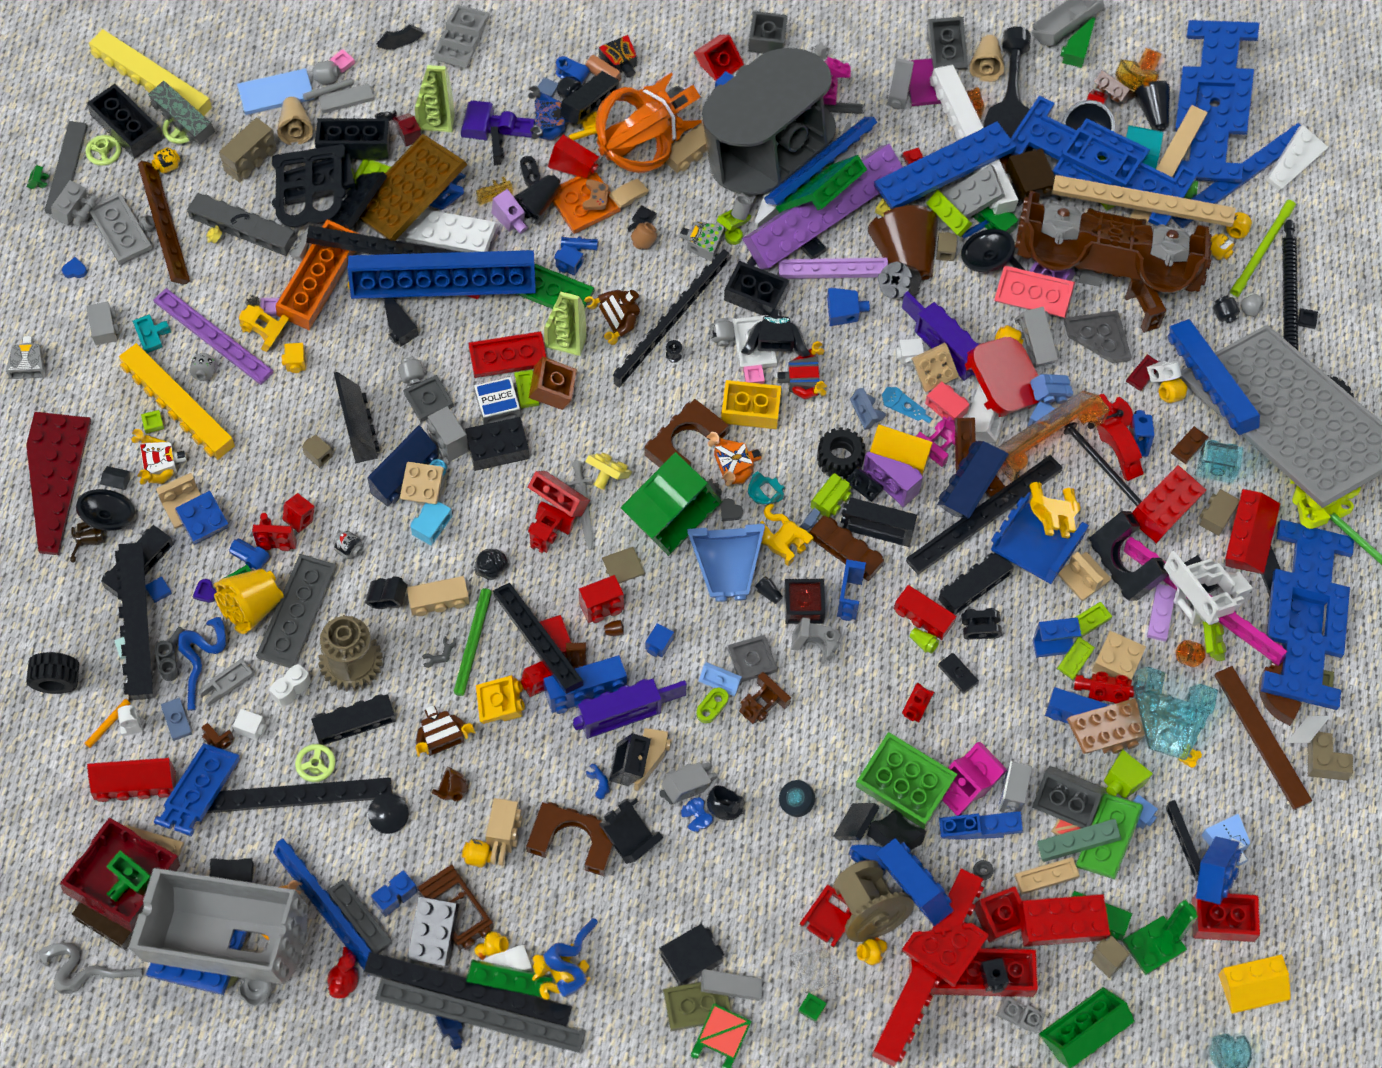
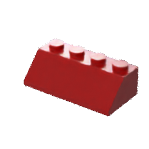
(1252, 532)
(131, 779)

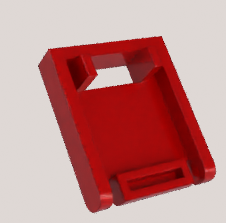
(825, 918)

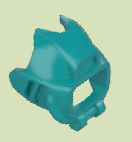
(756, 493)

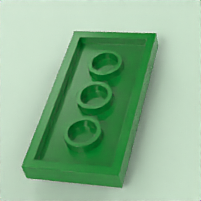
(551, 283)

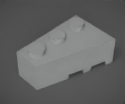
(1038, 336)

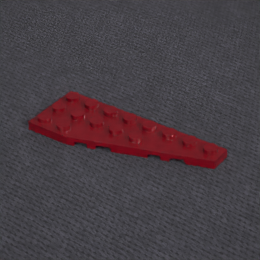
(54, 462)

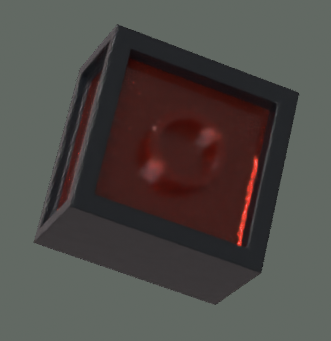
(804, 599)

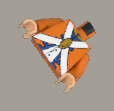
(733, 459)

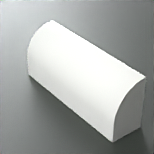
(986, 421)

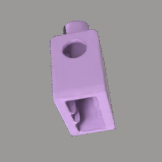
(509, 212)

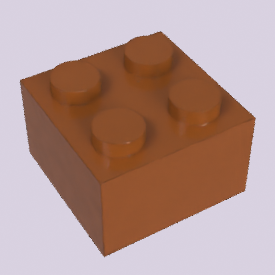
(552, 383)

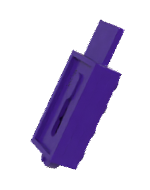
(938, 328)
(624, 706)

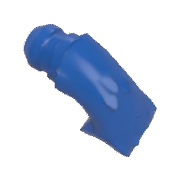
(603, 787)

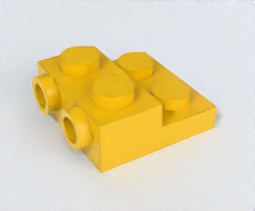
(500, 699)

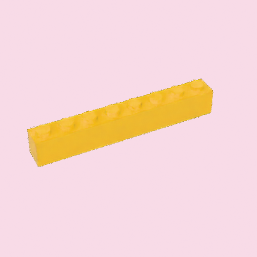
(176, 401)

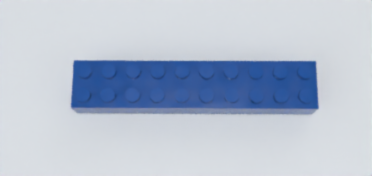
(441, 274)

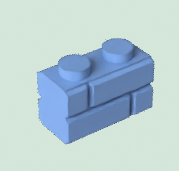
(1051, 388)

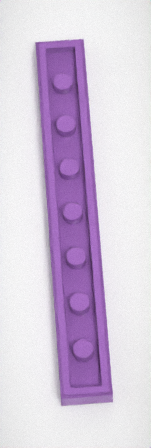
(213, 336)

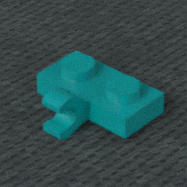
(149, 333)

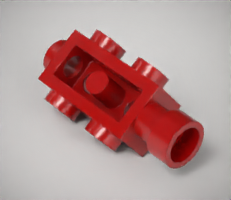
(1105, 687)

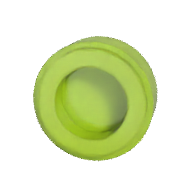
(734, 236)

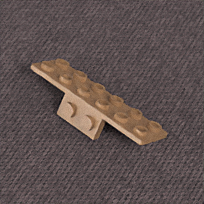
(1108, 728)

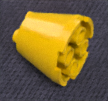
(247, 598)

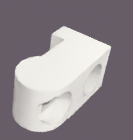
(1166, 371)
(129, 720)

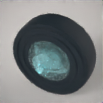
(797, 798)

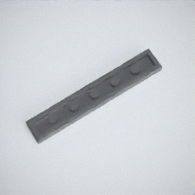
(67, 161)

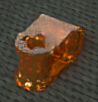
(976, 100)

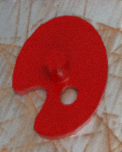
(1119, 404)

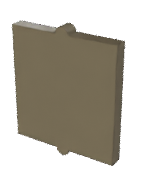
(623, 565)

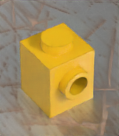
(294, 357)

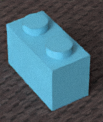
(431, 522)

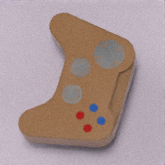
(598, 196)

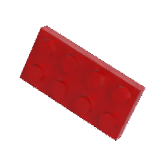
(506, 354)

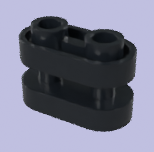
(981, 624)

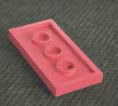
(1034, 290)

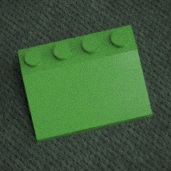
(906, 780)

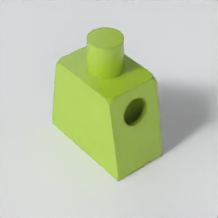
(1126, 776)

